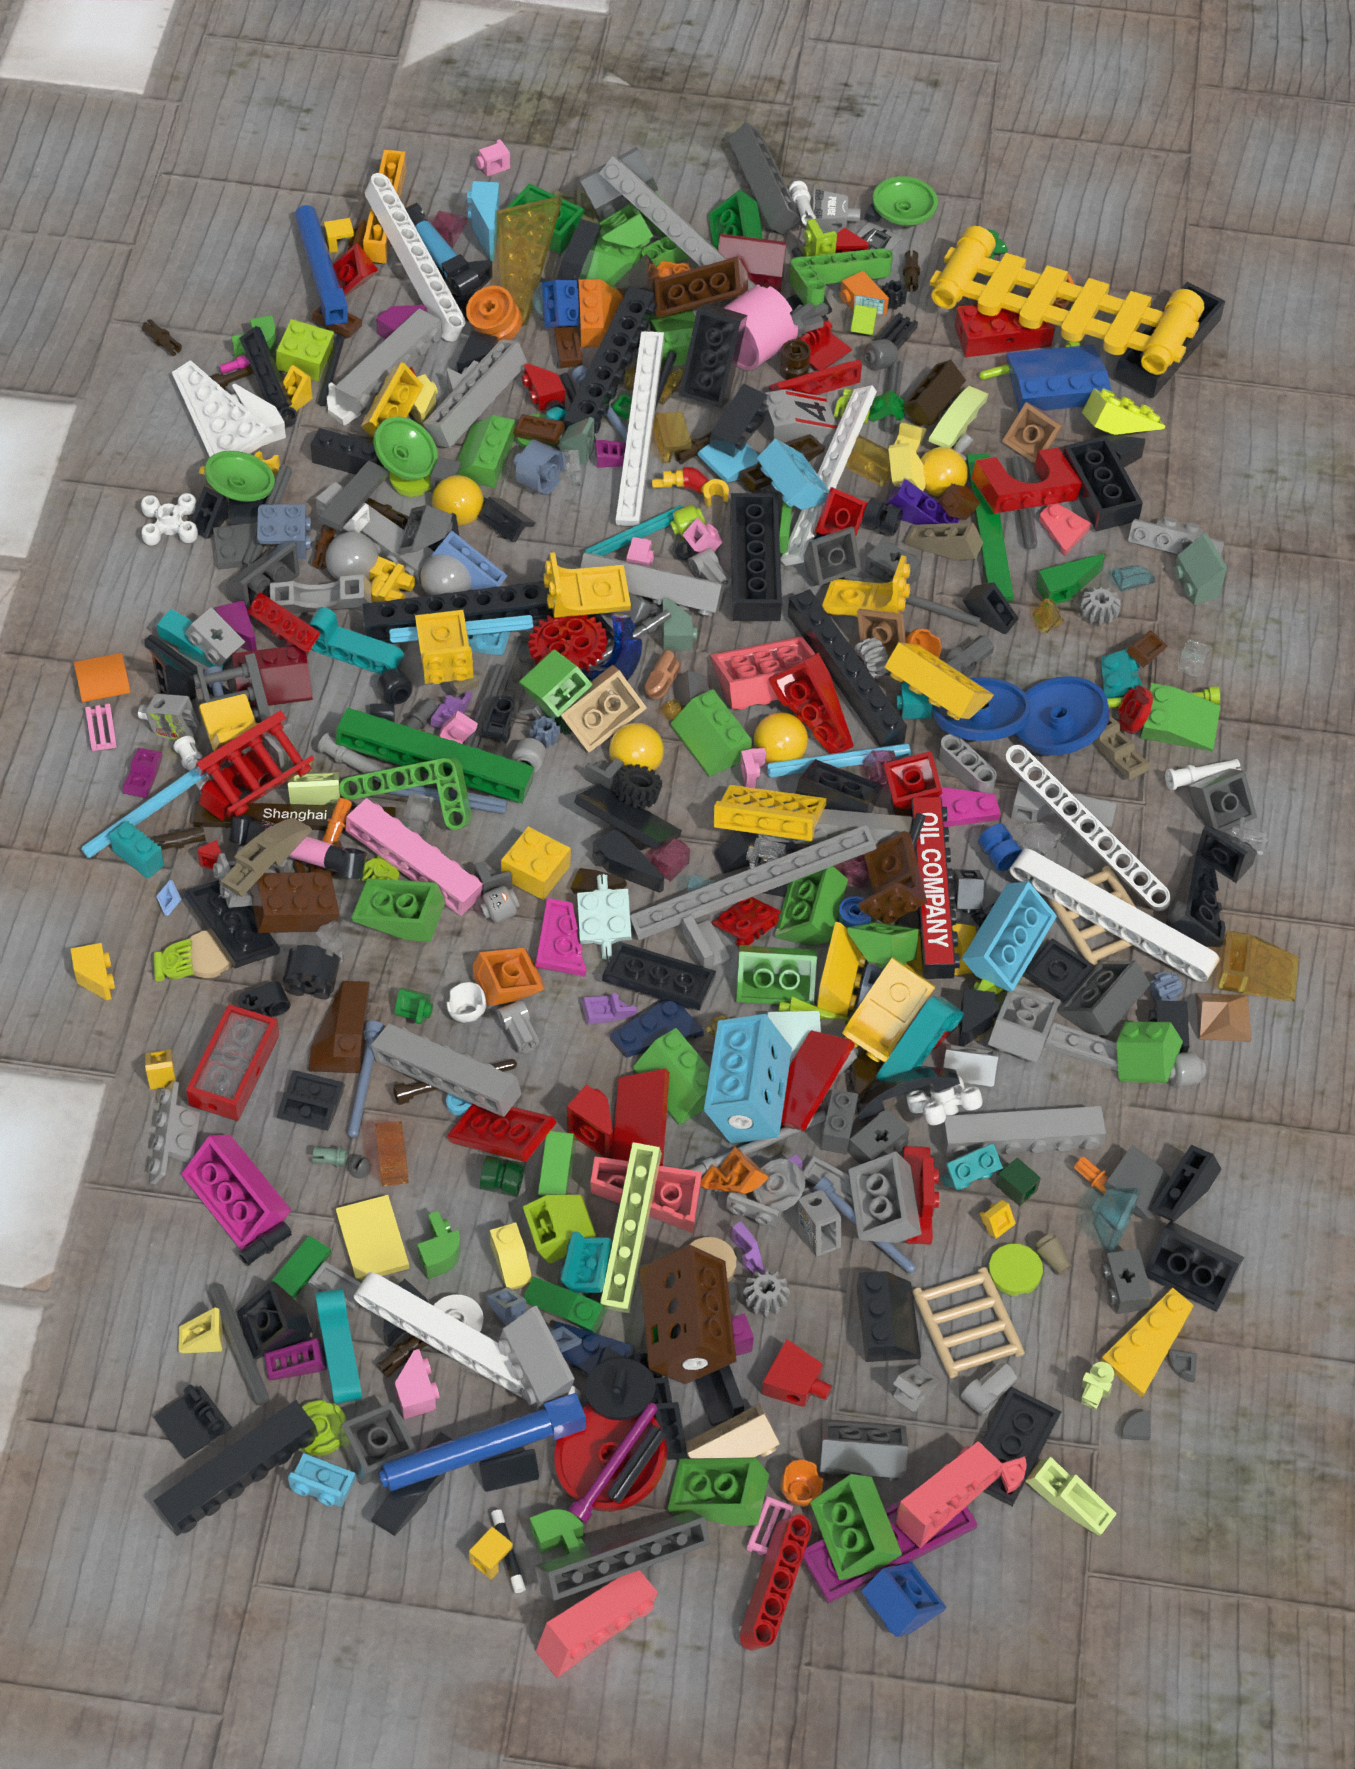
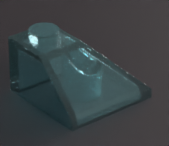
(1113, 1215)

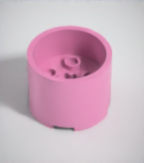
(766, 326)

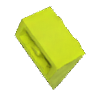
(1119, 415)

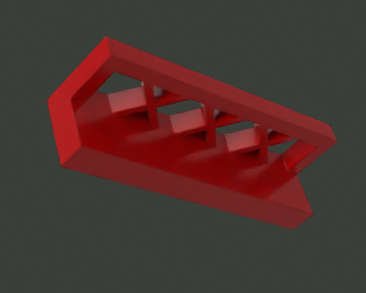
(823, 380)

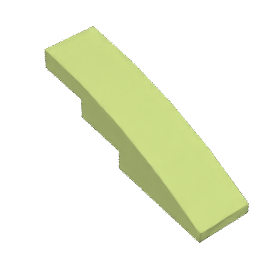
(958, 417)

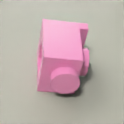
(493, 158)
(702, 536)
(640, 552)

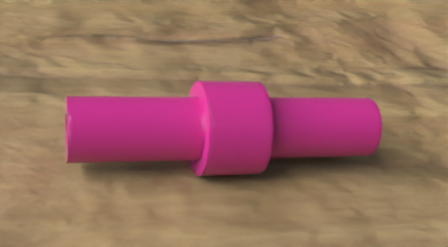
(239, 363)

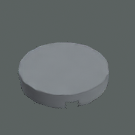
(782, 1187)

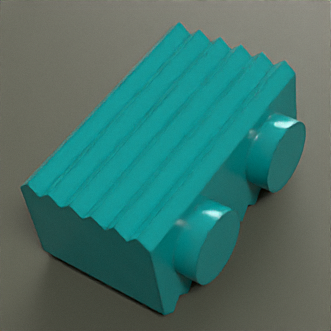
(137, 849)

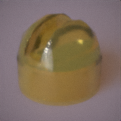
(671, 709)

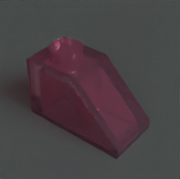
(449, 226)

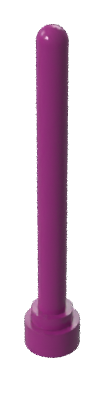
(583, 1507)

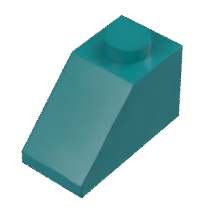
(913, 704)

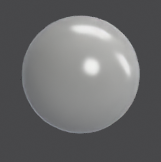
(351, 555)
(444, 575)

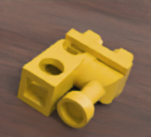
(388, 579)

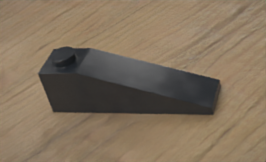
(1196, 907)

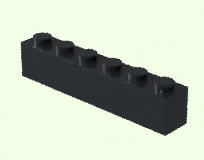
(236, 1468)

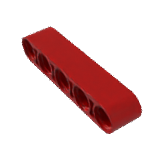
(766, 1591)

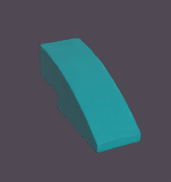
(173, 629)

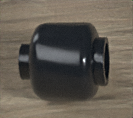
(394, 686)

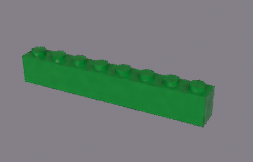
(411, 746)

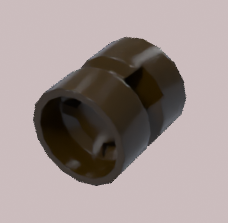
(795, 359)

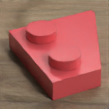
(1063, 526)

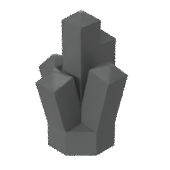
(809, 317)

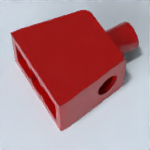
(795, 1377)

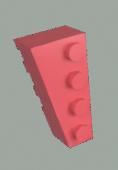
(674, 1193)
(947, 1493)
(594, 1621)

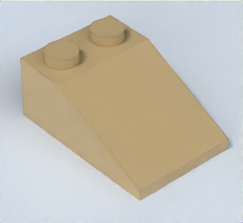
(603, 709)
(738, 1437)

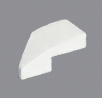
(338, 412)

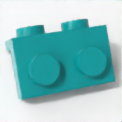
(1119, 674)
(972, 1166)
(586, 1263)

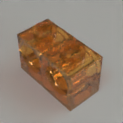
(391, 1153)

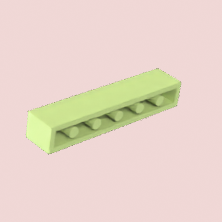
(631, 1227)

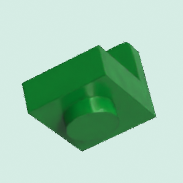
(885, 405)
(414, 1005)

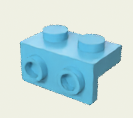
(322, 1480)

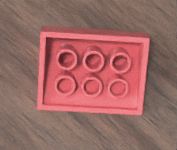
(746, 670)

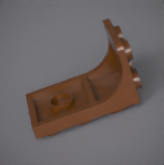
(894, 880)

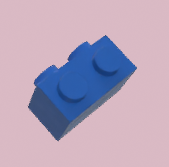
(560, 303)

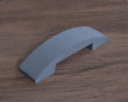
(510, 1305)

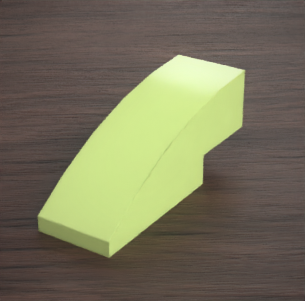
(1070, 1495)

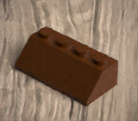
(700, 286)

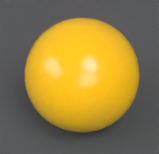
(942, 468)
(459, 496)
(782, 737)
(637, 745)

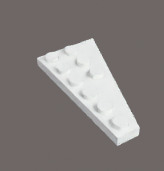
(218, 415)

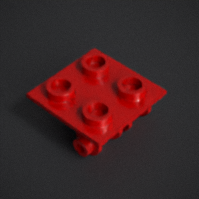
(824, 346)
(747, 920)

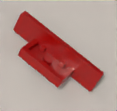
(283, 623)
(924, 1178)

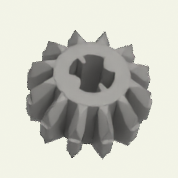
(1100, 605)
(872, 656)
(766, 1292)

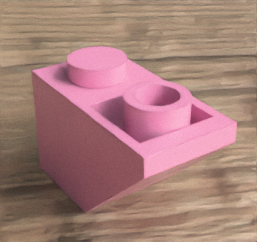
(414, 1388)

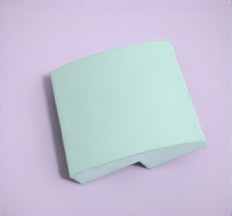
(795, 1026)

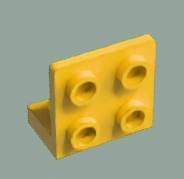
(227, 719)

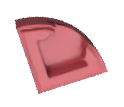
(1013, 1473)

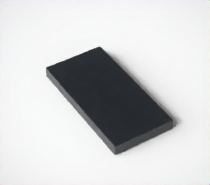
(633, 821)
(231, 928)
(659, 976)
(1016, 1432)

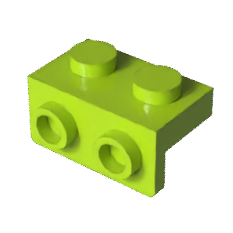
(816, 242)

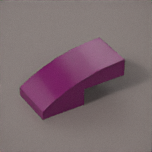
(143, 772)

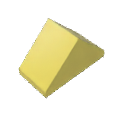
(202, 1333)

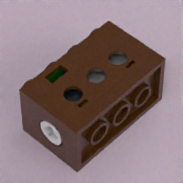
(687, 1314)

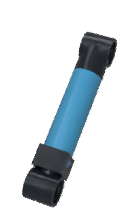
(454, 266)

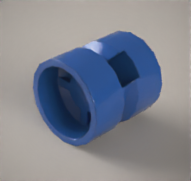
(1000, 846)
(849, 912)

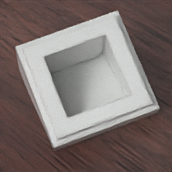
(358, 520)

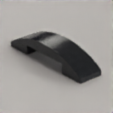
(939, 1077)

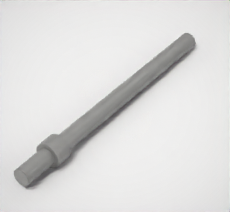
(757, 1144)

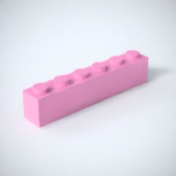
(413, 855)

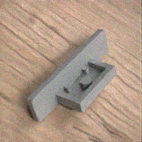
(1168, 535)
(175, 1133)

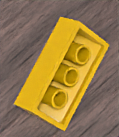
(937, 681)

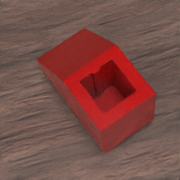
(542, 386)

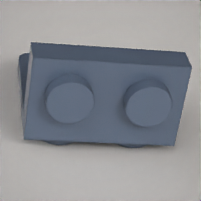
(283, 525)

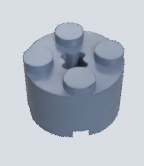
(539, 467)

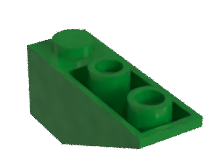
(1066, 580)

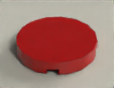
(1135, 709)

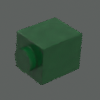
(1017, 1181)

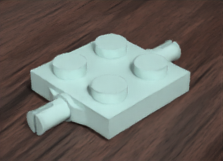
(604, 916)

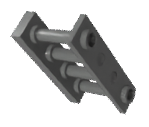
(254, 692)

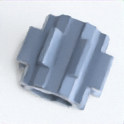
(545, 731)
(1166, 987)

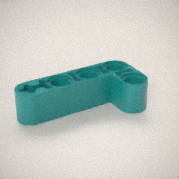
(352, 646)
(921, 1037)
(338, 1346)

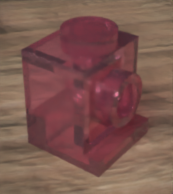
(875, 766)
(671, 859)
(856, 871)

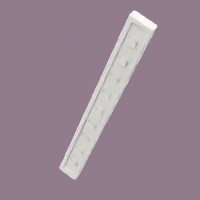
(640, 429)
(830, 470)

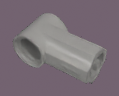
(707, 566)
(517, 1022)
(984, 1393)

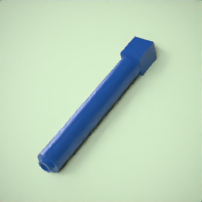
(332, 298)
(557, 1419)

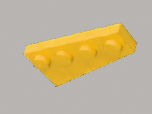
(1147, 1343)

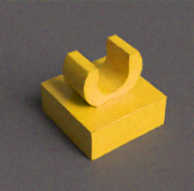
(998, 1219)

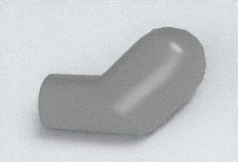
(963, 444)

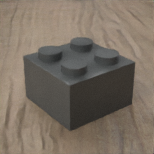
(375, 1440)

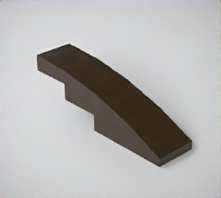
(756, 479)

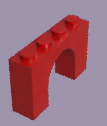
(1007, 494)

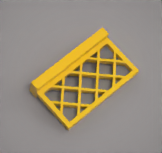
(775, 821)

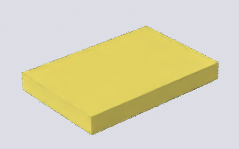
(372, 1237)

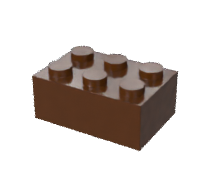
(294, 902)

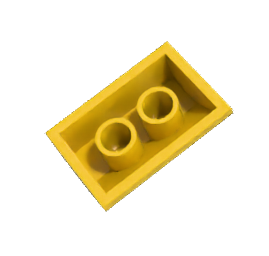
(394, 399)
(840, 973)

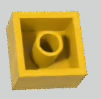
(536, 862)

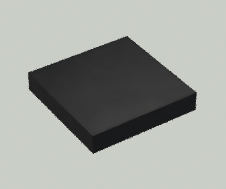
(1058, 970)

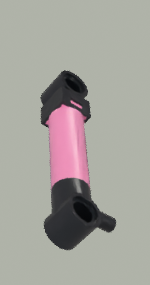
(345, 861)

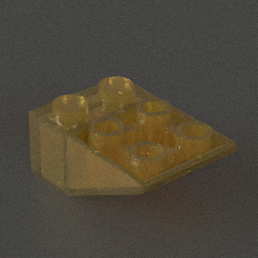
(1257, 967)

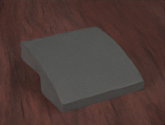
(1139, 1172)

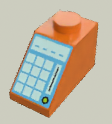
(863, 291)

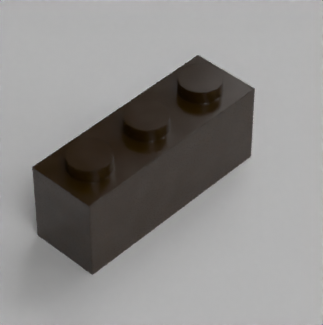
(934, 393)

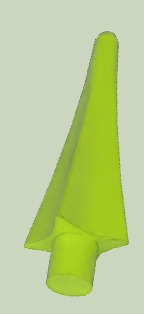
(798, 1005)

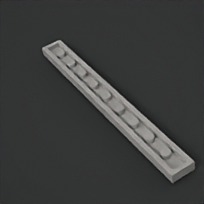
(662, 214)
(753, 881)

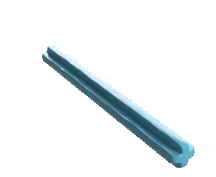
(473, 628)
(838, 760)
(144, 810)

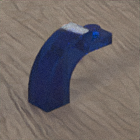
(625, 652)

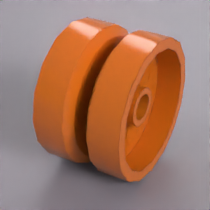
(494, 313)

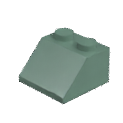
(1200, 570)

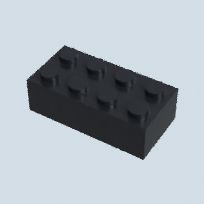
(713, 355)
(1106, 487)

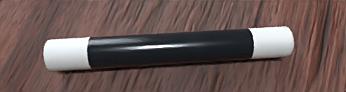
(510, 1558)

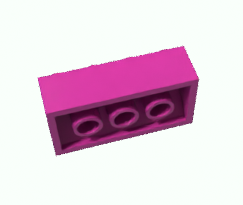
(234, 1190)

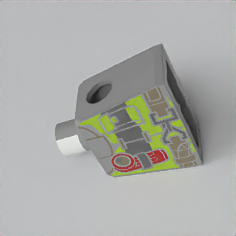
(170, 716)

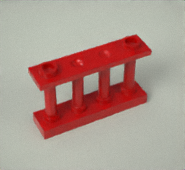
(253, 739)

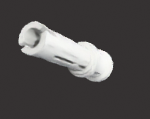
(801, 198)
(186, 748)
(1193, 774)

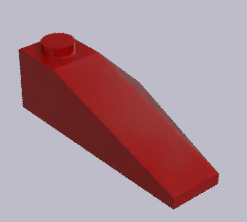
(812, 697)

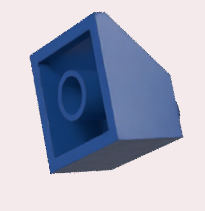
(902, 1598)

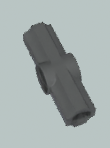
(967, 658)

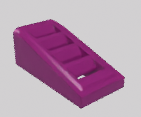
(606, 451)
(293, 1351)

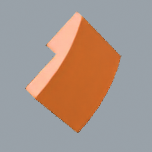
(102, 677)

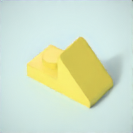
(912, 434)

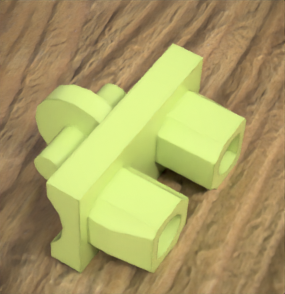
(1097, 1384)

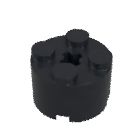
(311, 971)

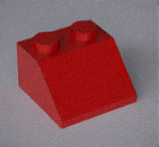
(591, 1121)

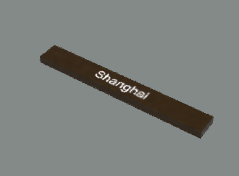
(311, 815)

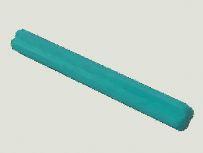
(638, 531)

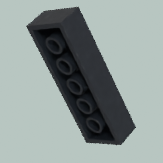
(1130, 368)
(755, 557)

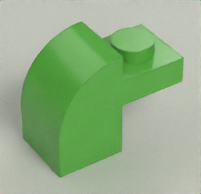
(268, 328)
(442, 1251)
(557, 1529)

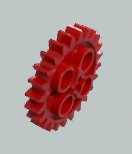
(574, 637)

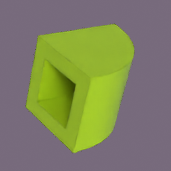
(864, 319)

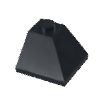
(1226, 853)
(273, 1320)

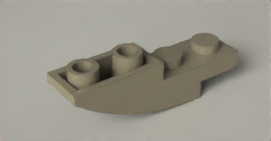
(260, 853)

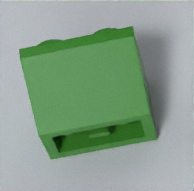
(555, 684)

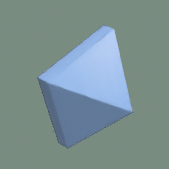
(169, 897)

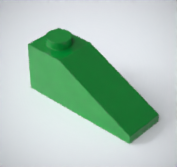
(565, 1305)

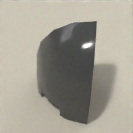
(689, 686)

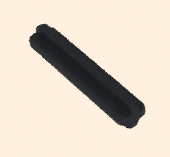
(636, 1464)

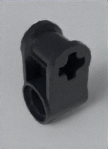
(499, 722)
(266, 1000)

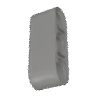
(967, 764)

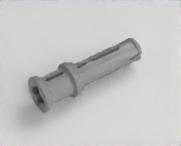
(342, 754)

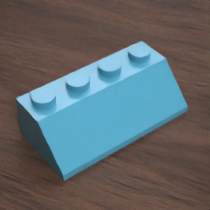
(1010, 936)

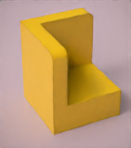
(336, 230)
(489, 1552)

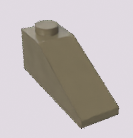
(949, 540)

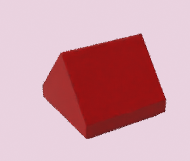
(208, 854)

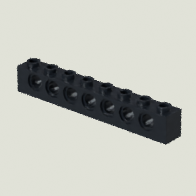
(612, 358)
(476, 604)

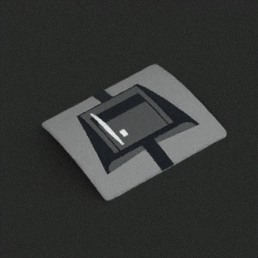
(878, 237)

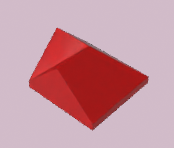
(354, 269)
(840, 513)
(913, 778)

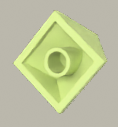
(315, 789)

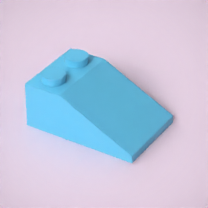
(483, 213)

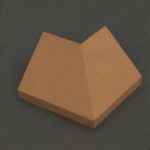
(1032, 432)
(883, 626)
(1223, 1017)

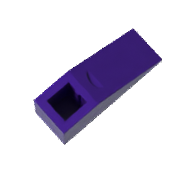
(917, 505)

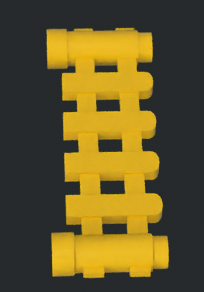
(972, 257)

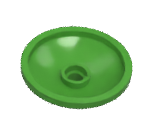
(905, 200)
(405, 448)
(239, 476)

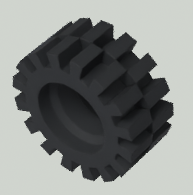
(638, 786)

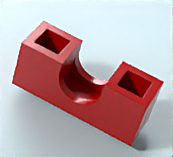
(212, 796)

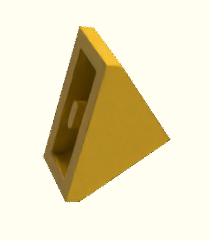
(298, 387)
(160, 1068)

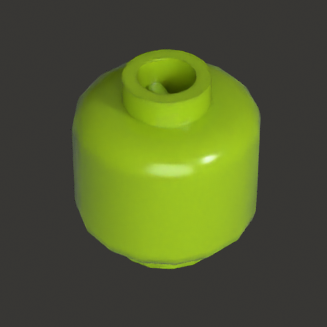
(684, 518)

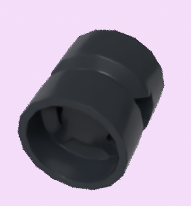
(875, 512)

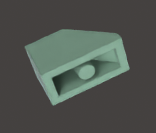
(579, 437)
(678, 630)

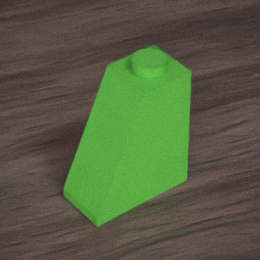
(557, 1163)

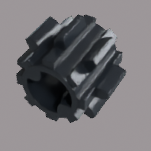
(896, 293)

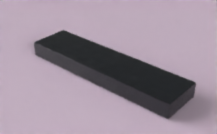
(265, 368)

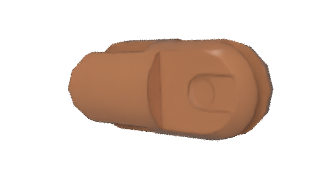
(662, 675)

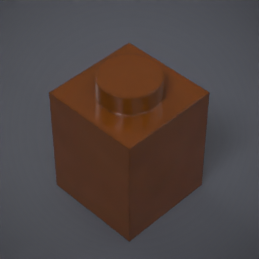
(958, 501)

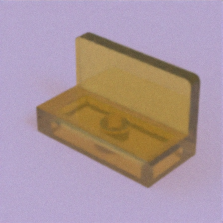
(670, 434)
(870, 461)

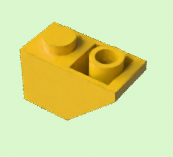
(90, 969)

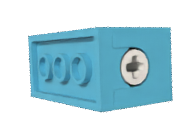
(748, 1079)

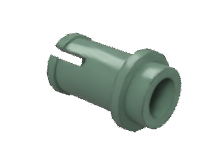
(330, 1156)

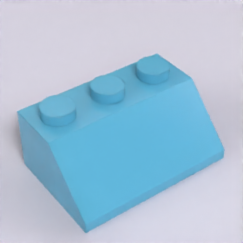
(792, 476)

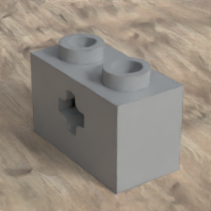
(211, 626)

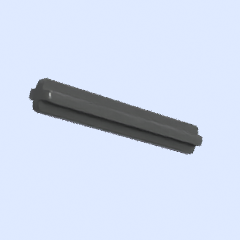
(894, 385)

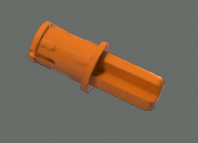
(337, 821)
(1092, 1174)

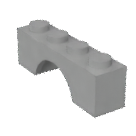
(343, 593)
(1031, 808)

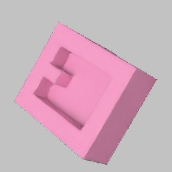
(458, 728)
(750, 763)

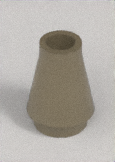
(1053, 1252)

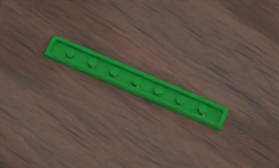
(991, 533)

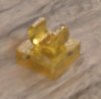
(1047, 616)

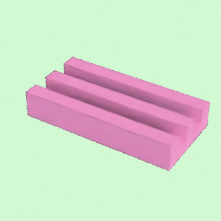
(99, 712)
(762, 1549)

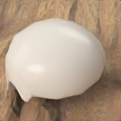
(466, 1002)

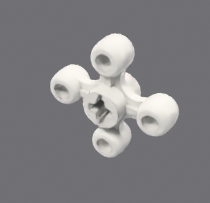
(169, 519)
(944, 1102)

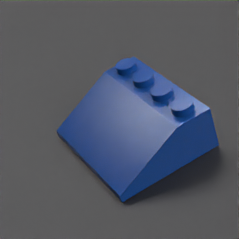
(1056, 376)

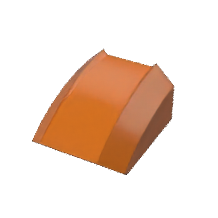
(506, 975)

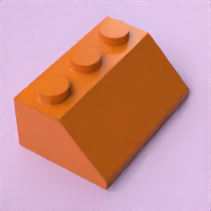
(597, 309)

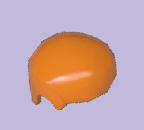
(926, 640)
(801, 1482)

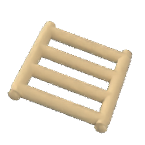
(1080, 936)
(942, 1344)

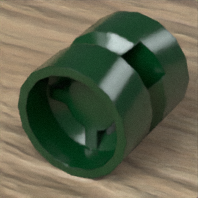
(502, 1176)

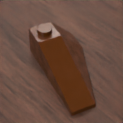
(341, 1036)

